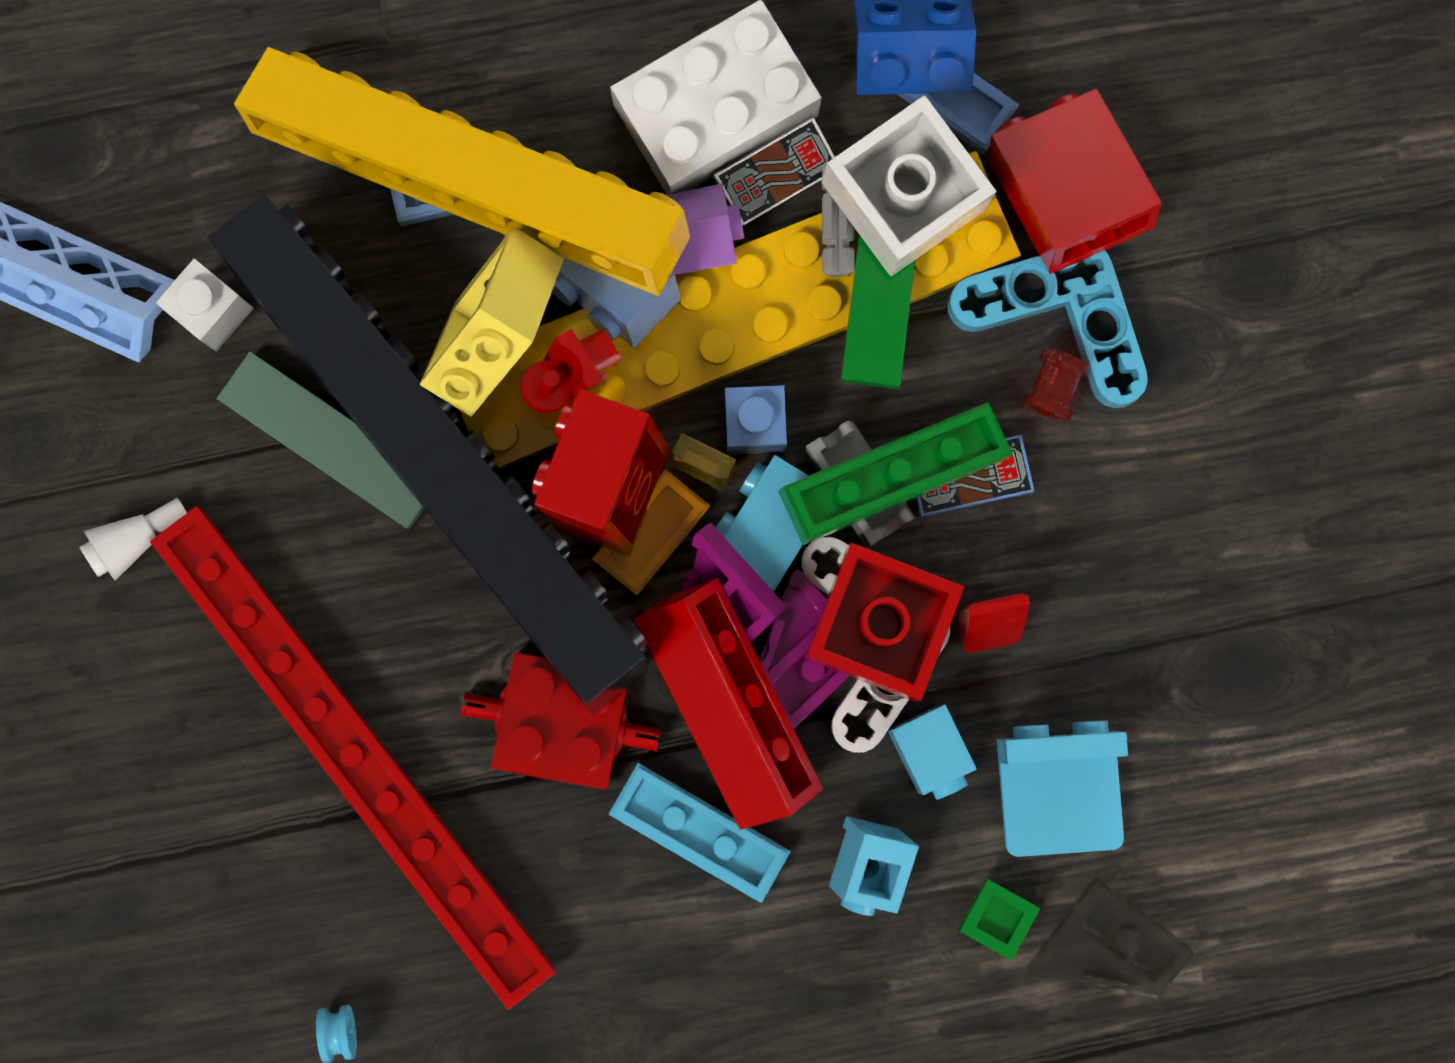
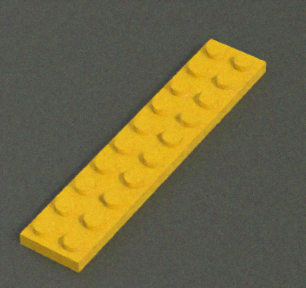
(731, 323)

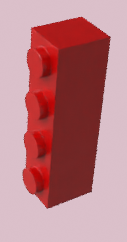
(729, 704)

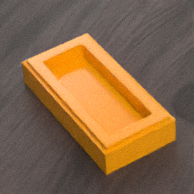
(669, 520)

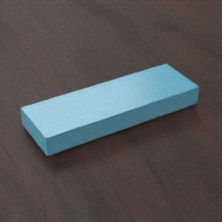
(699, 832)

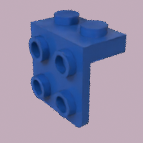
(914, 46)

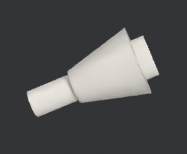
(121, 543)

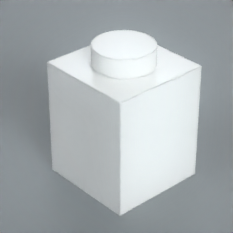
(204, 305)

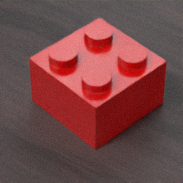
(884, 622)

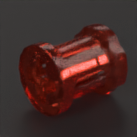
(1056, 385)

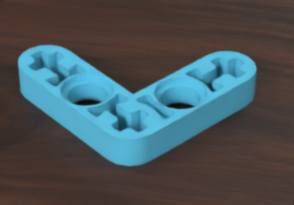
(1080, 301)

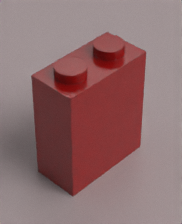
(1073, 180)

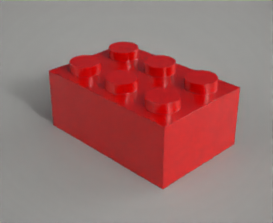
(601, 471)

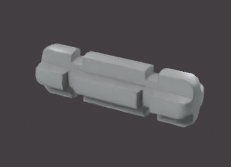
(838, 235)

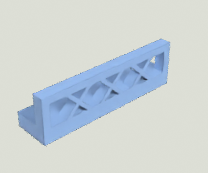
(77, 302)

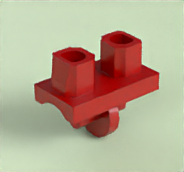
(566, 369)

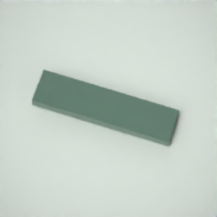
(318, 436)

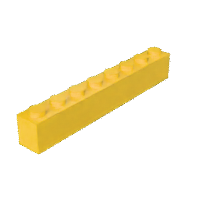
(465, 169)

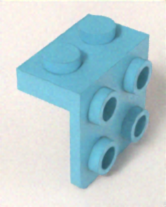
(1061, 789)

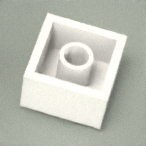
(907, 185)

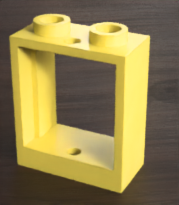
(492, 322)

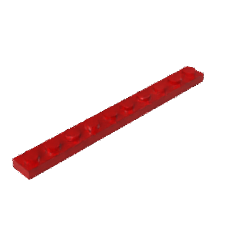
(354, 757)

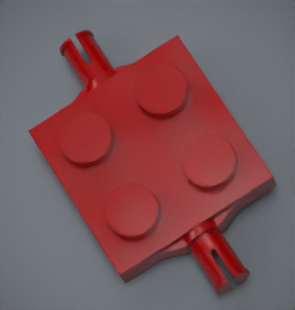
(549, 730)

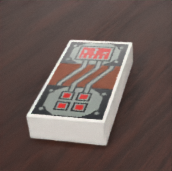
(775, 170)

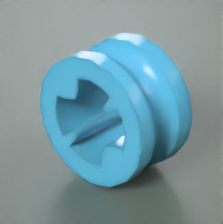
(336, 1033)

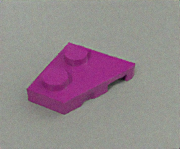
(748, 594)
(797, 681)

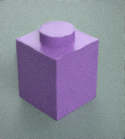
(711, 229)

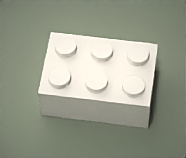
(715, 99)

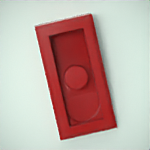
(992, 622)

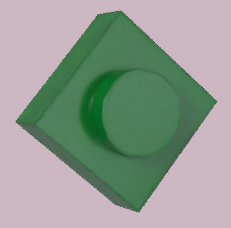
(998, 919)

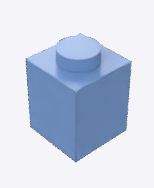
(755, 420)

